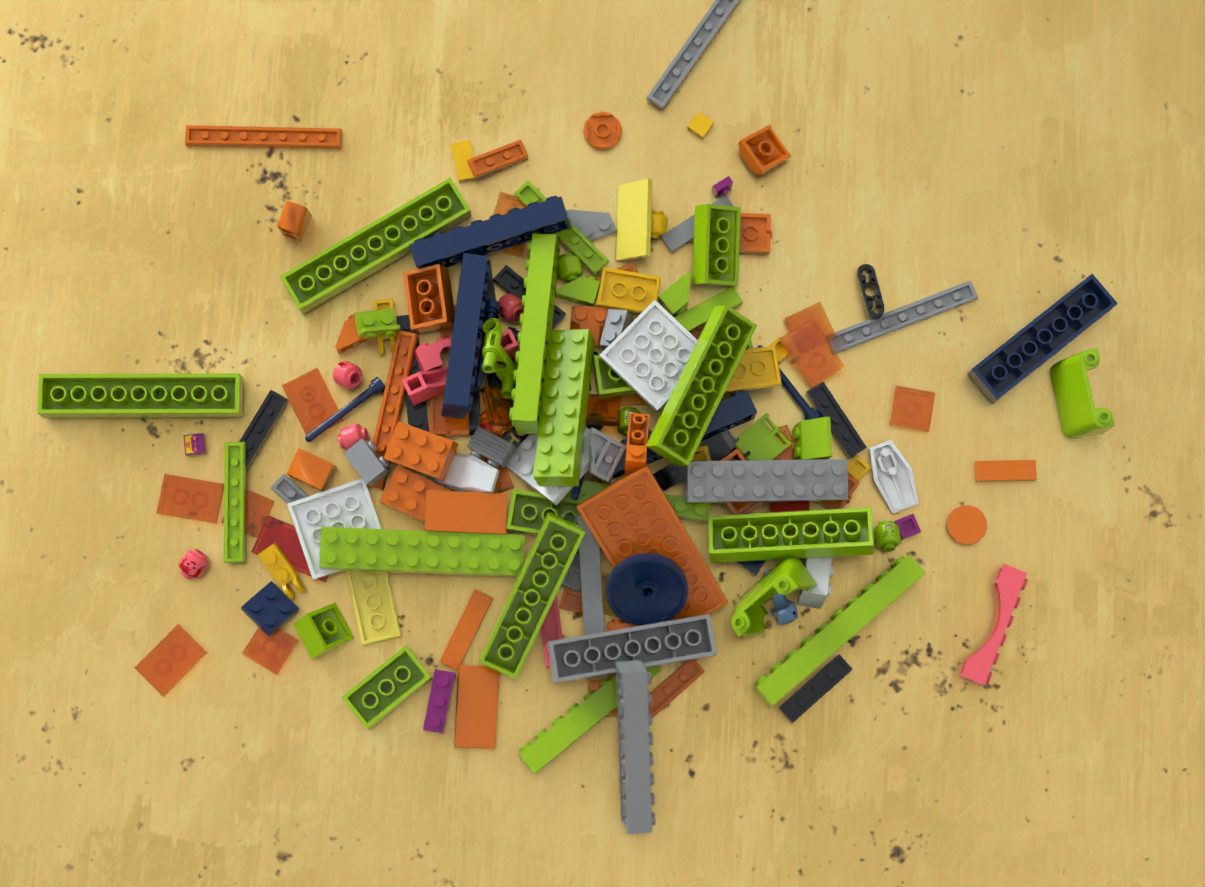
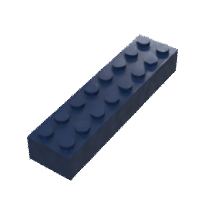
(492, 234)
(466, 336)
(1042, 338)
(728, 415)

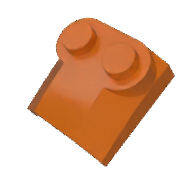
(763, 150)
(589, 318)

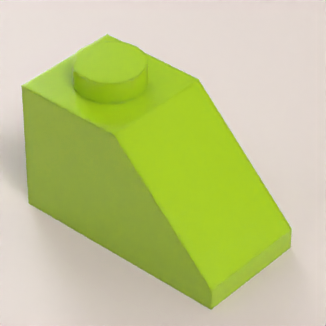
(580, 291)
(676, 297)

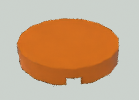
(602, 131)
(966, 525)

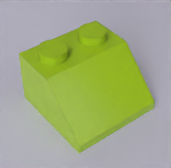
(812, 439)
(323, 630)

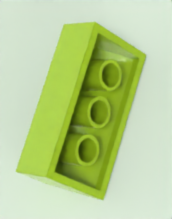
(716, 245)

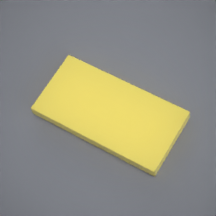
(634, 220)
(373, 606)

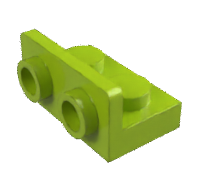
(376, 322)

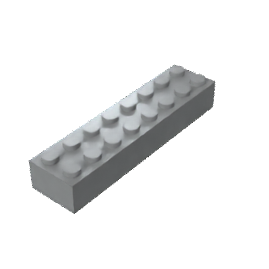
(766, 481)
(651, 644)
(634, 747)

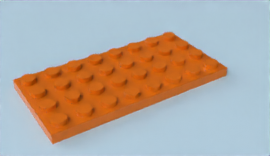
(638, 519)

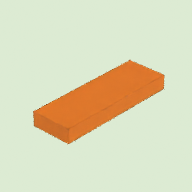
(497, 159)
(1006, 470)

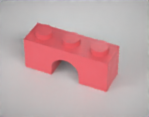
(429, 355)

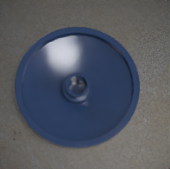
(647, 589)

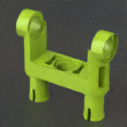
(494, 352)

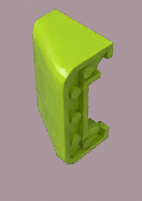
(1075, 398)
(782, 579)

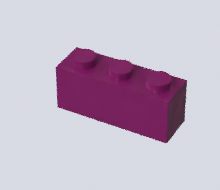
(439, 701)

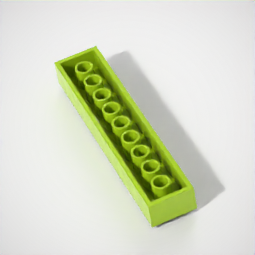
(375, 246)
(535, 333)
(140, 395)
(421, 552)
(837, 632)

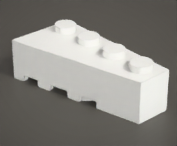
(820, 570)

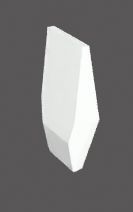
(470, 475)
(893, 476)

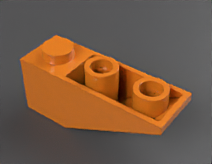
(636, 442)

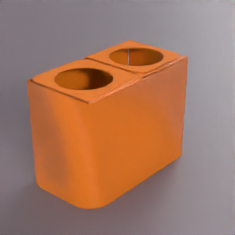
(294, 220)
(311, 470)

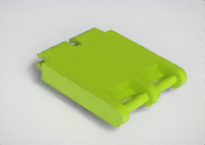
(762, 441)

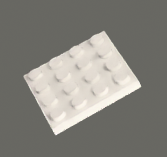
(651, 354)
(523, 462)
(338, 507)

